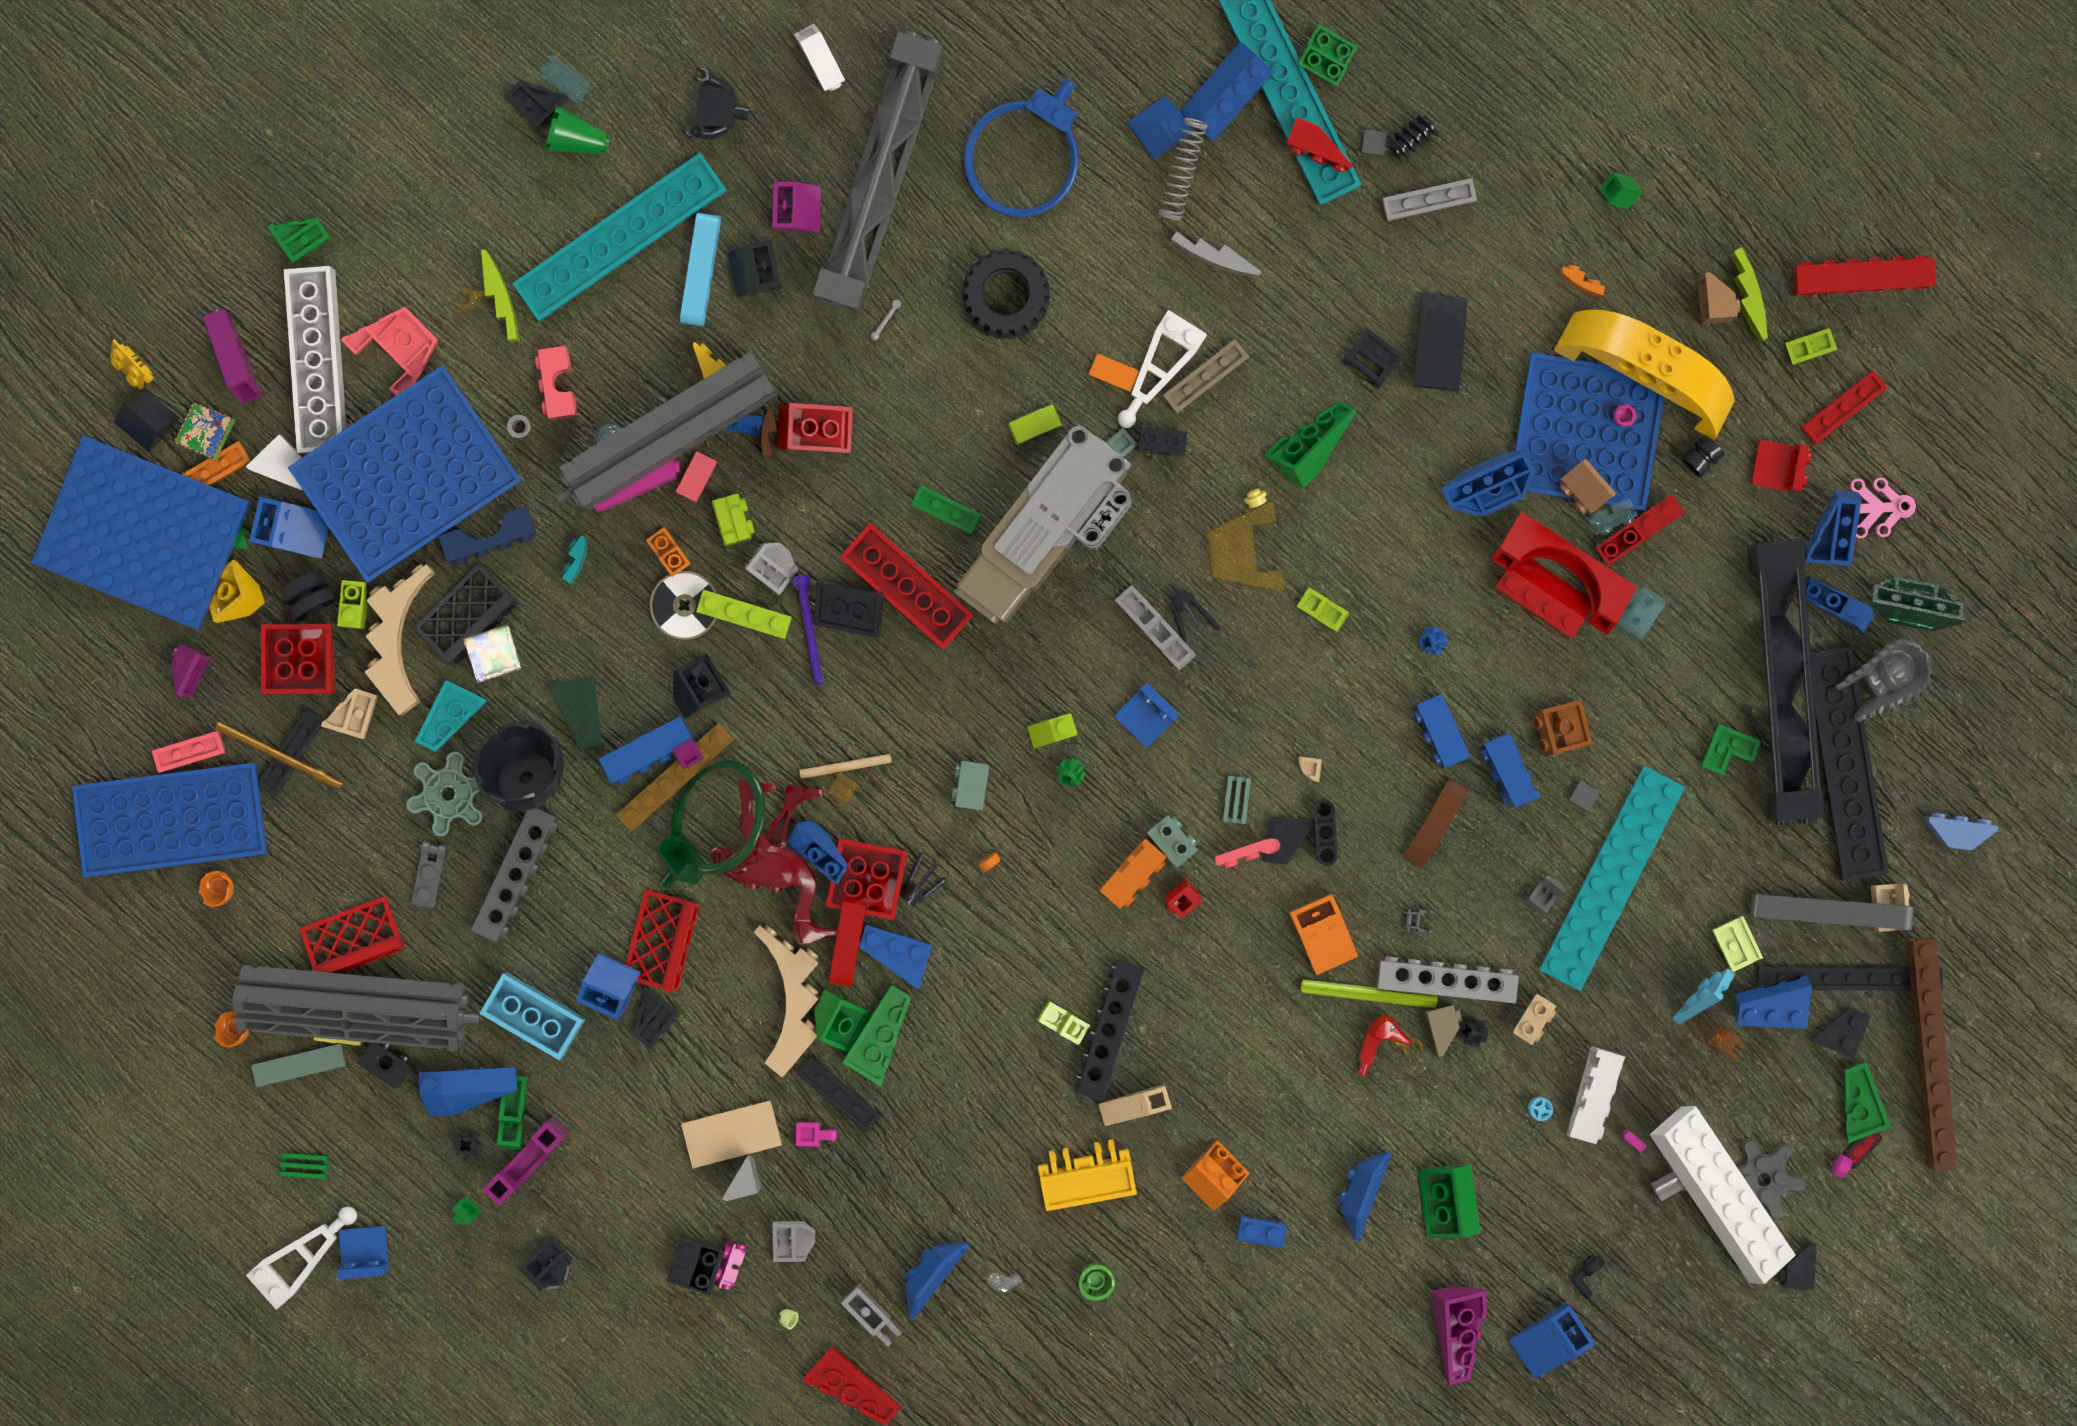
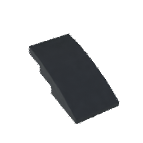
(1440, 342)

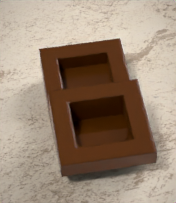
(769, 427)

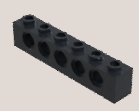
(1098, 1088)

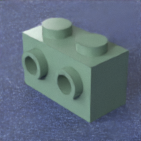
(971, 785)
(1172, 840)

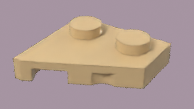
(353, 714)

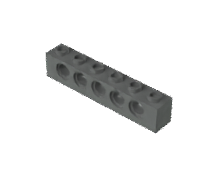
(484, 923)

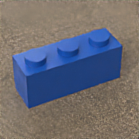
(1441, 731)

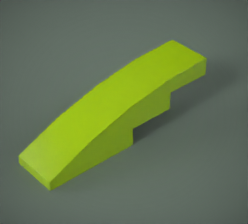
(496, 288)
(1752, 304)

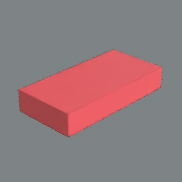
(696, 476)

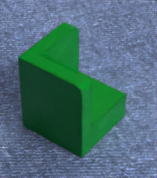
(1620, 190)

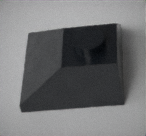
(697, 686)

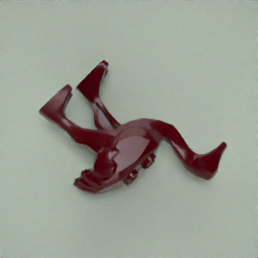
(773, 862)

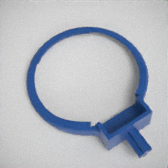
(1050, 109)

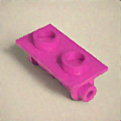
(732, 1255)

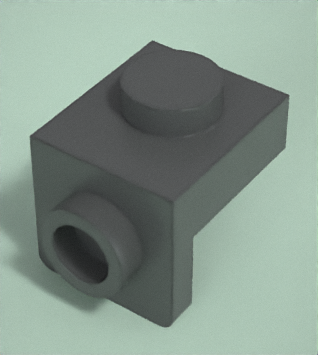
(1545, 894)

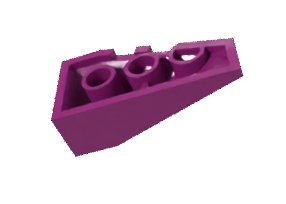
(1458, 1323)

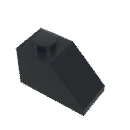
(1800, 1270)

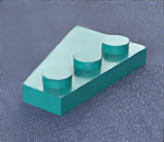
(448, 714)

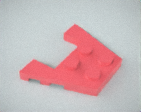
(402, 339)

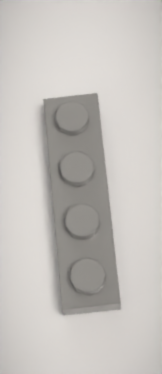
(1429, 199)

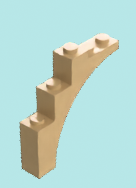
(386, 637)
(795, 968)

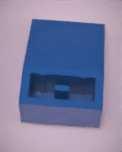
(289, 528)
(1552, 1340)

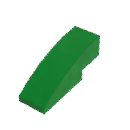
(513, 1117)

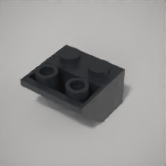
(754, 269)
(695, 1264)

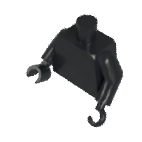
(715, 108)

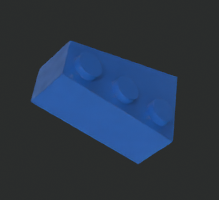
(1836, 531)
(1509, 771)
(1775, 1006)

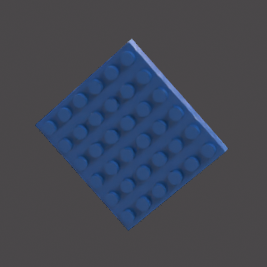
(1571, 419)

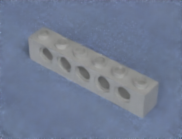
(1504, 993)

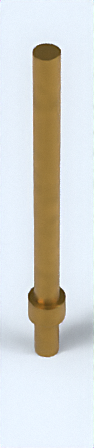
(319, 776)

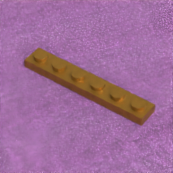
(673, 779)

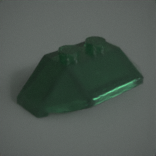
(1916, 604)

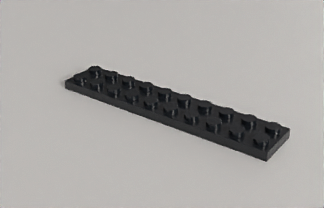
(1847, 767)

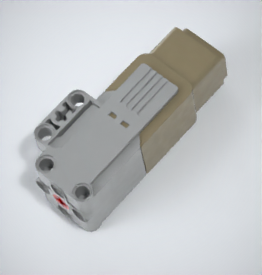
(1045, 521)

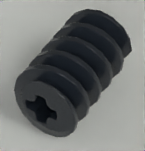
(1411, 137)

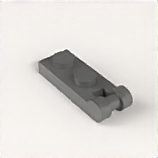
(429, 875)

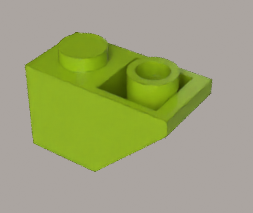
(353, 605)

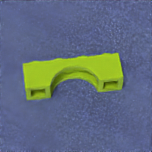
(744, 614)

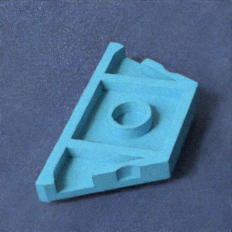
(1706, 996)

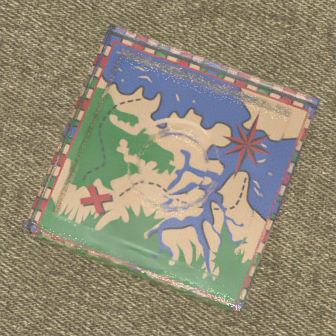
(492, 653)

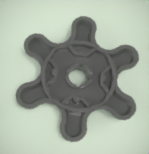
(1779, 1179)

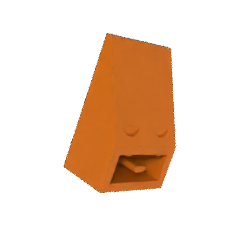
(1323, 934)

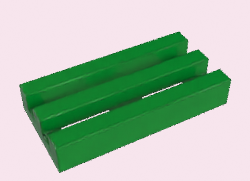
(284, 1164)

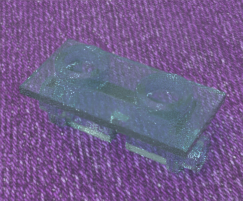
(1621, 515)

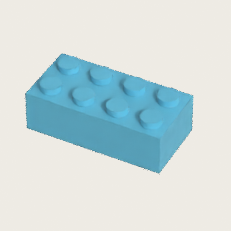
(532, 1016)

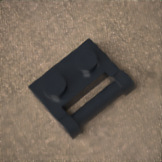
(1376, 351)

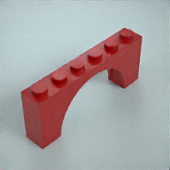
(1606, 588)

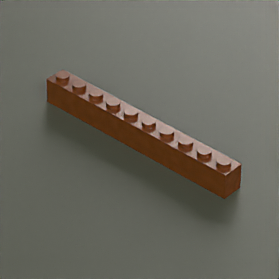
(1931, 1053)

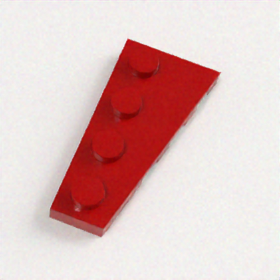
(846, 1382)

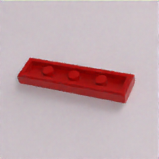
(1843, 407)
(847, 942)

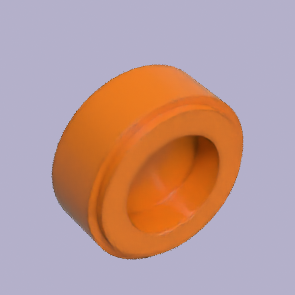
(989, 862)

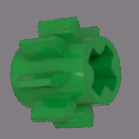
(1070, 772)

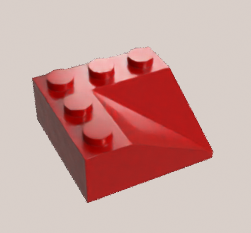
(297, 659)
(871, 877)

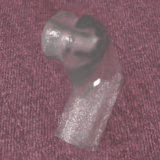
(1003, 1283)

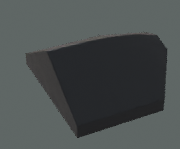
(547, 1266)

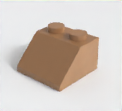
(1716, 300)
(1586, 487)

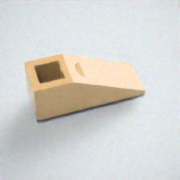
(1135, 1105)

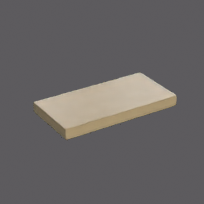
(731, 1134)

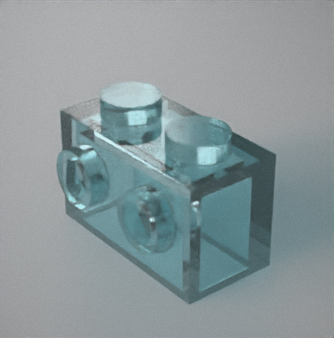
(1641, 613)

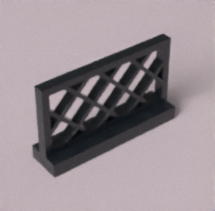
(489, 620)

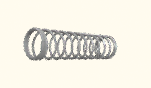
(1177, 215)

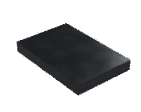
(848, 608)

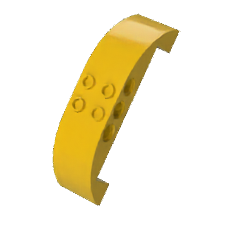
(1653, 362)

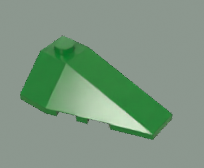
(1306, 451)

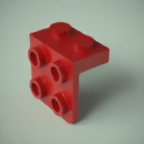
(1781, 466)

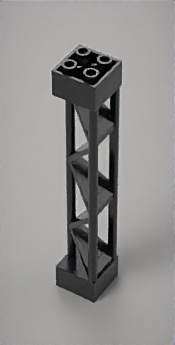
(1786, 665)

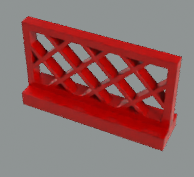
(680, 944)
(358, 957)

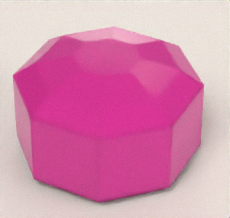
(1624, 415)
(1841, 1166)

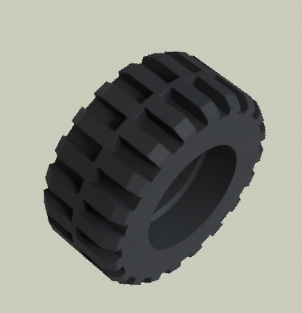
(999, 263)

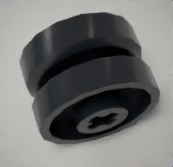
(306, 596)

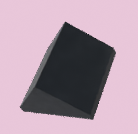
(145, 419)

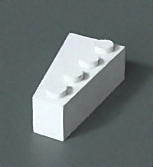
(1595, 1094)

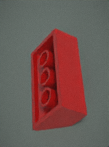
(1545, 597)

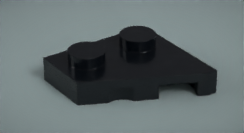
(534, 102)
(1289, 834)
(654, 1018)
(1844, 1032)

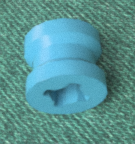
(1544, 1110)

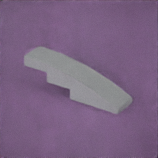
(1224, 259)
(1155, 627)

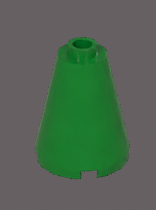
(574, 135)

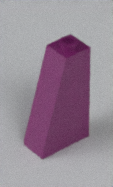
(232, 356)

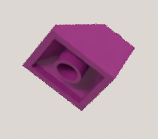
(187, 669)

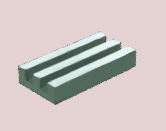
(1234, 819)

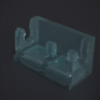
(565, 79)

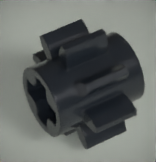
(1474, 1032)
(461, 1143)

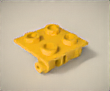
(124, 358)

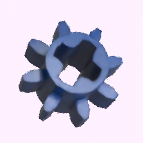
(1433, 640)

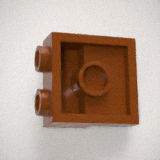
(1562, 728)

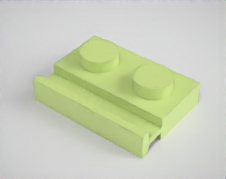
(1737, 944)

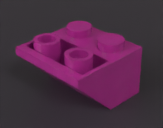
(796, 207)

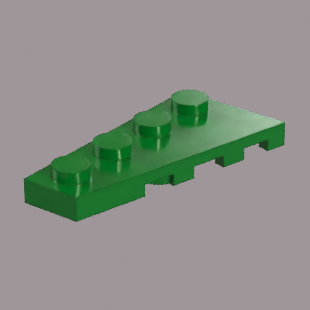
(875, 1042)

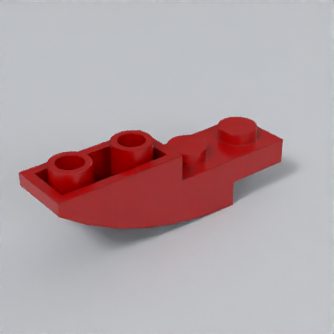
(1640, 529)

